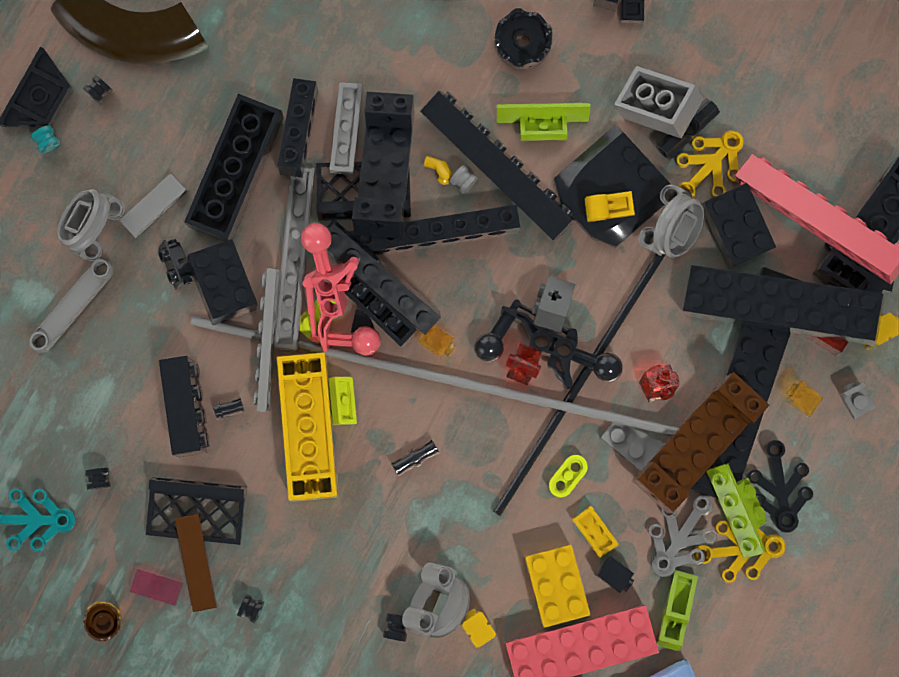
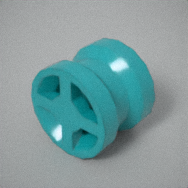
(45, 139)

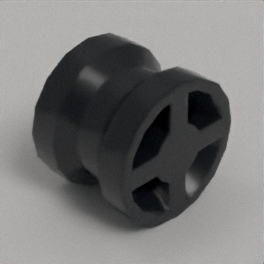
(97, 89)
(97, 478)
(250, 608)

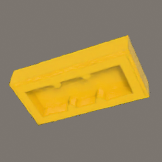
(595, 532)

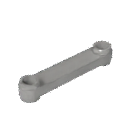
(71, 306)

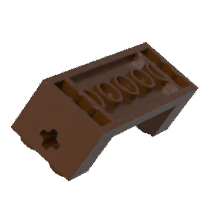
(699, 442)

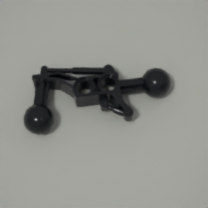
(490, 346)

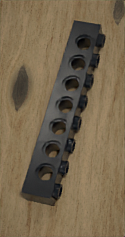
(447, 230)

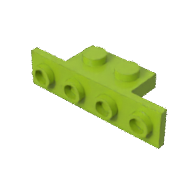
(543, 120)
(740, 508)

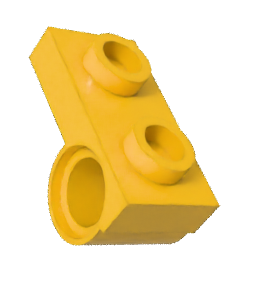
(609, 206)

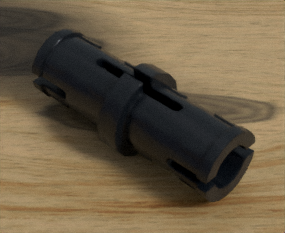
(415, 458)

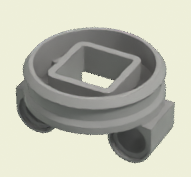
(85, 220)
(677, 225)
(419, 615)

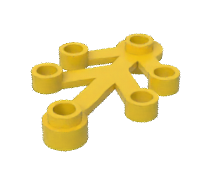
(712, 161)
(735, 550)

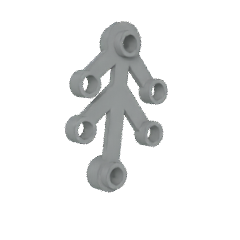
(680, 539)

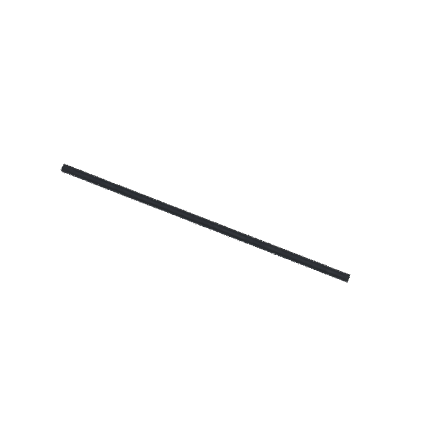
(577, 385)

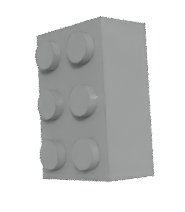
(658, 101)

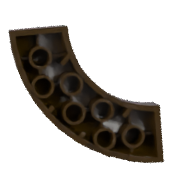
(131, 35)

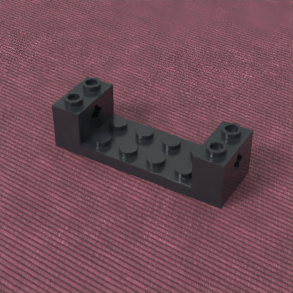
(384, 165)
(879, 214)

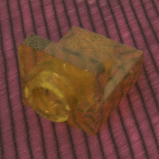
(438, 342)
(803, 398)

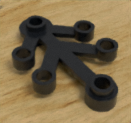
(781, 490)

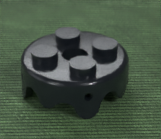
(528, 24)

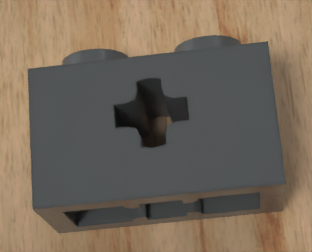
(554, 303)

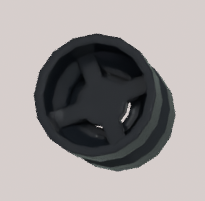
(392, 632)

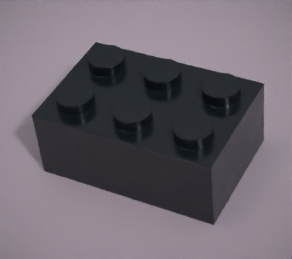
(738, 225)
(222, 282)

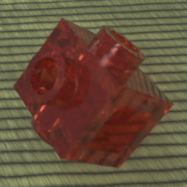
(523, 364)
(659, 383)

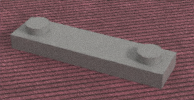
(346, 128)

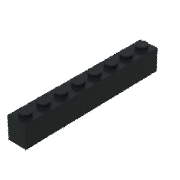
(497, 165)

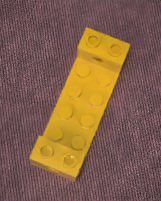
(307, 427)

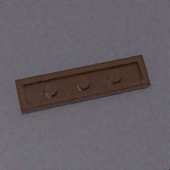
(196, 562)

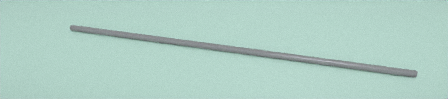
(450, 379)

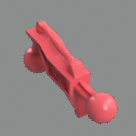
(365, 340)

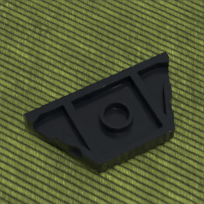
(37, 95)

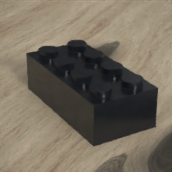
(183, 406)

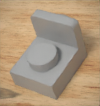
(857, 399)

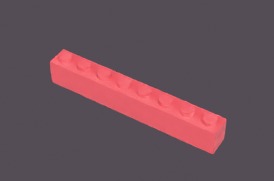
(821, 218)

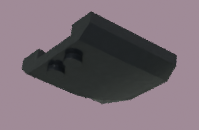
(610, 168)

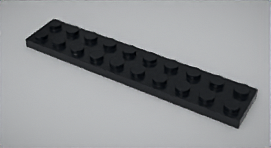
(757, 364)

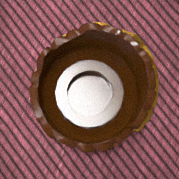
(102, 621)

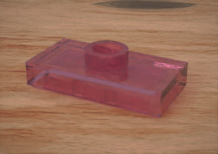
(156, 587)

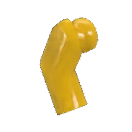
(441, 168)

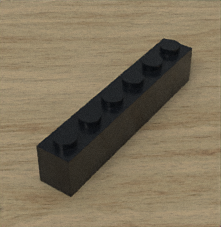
(383, 279)

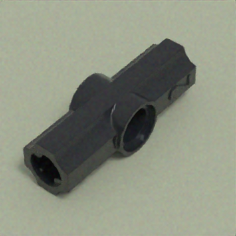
(671, 145)

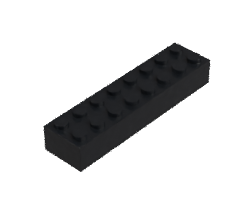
(784, 305)

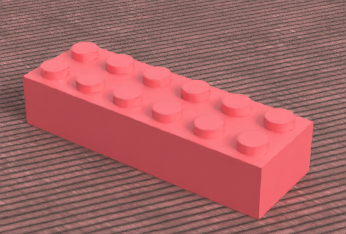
(584, 645)

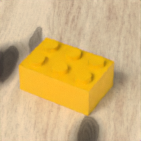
(557, 586)

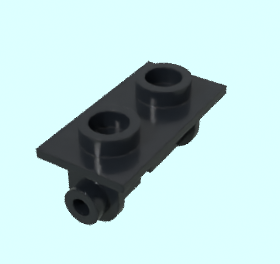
(176, 272)

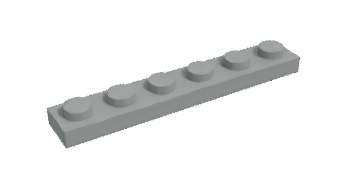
(265, 350)

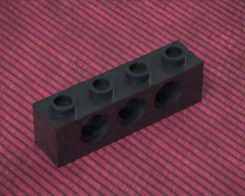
(298, 128)
(381, 311)

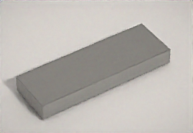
(153, 205)

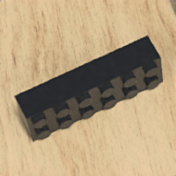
(234, 168)

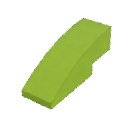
(677, 611)

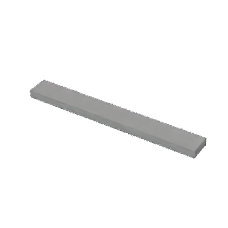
(293, 262)

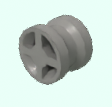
(463, 179)

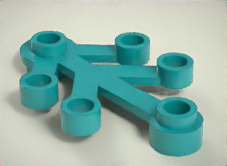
(36, 519)

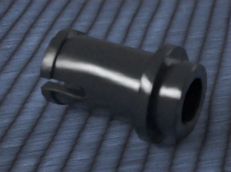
(228, 408)

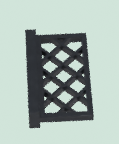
(343, 209)
(198, 490)

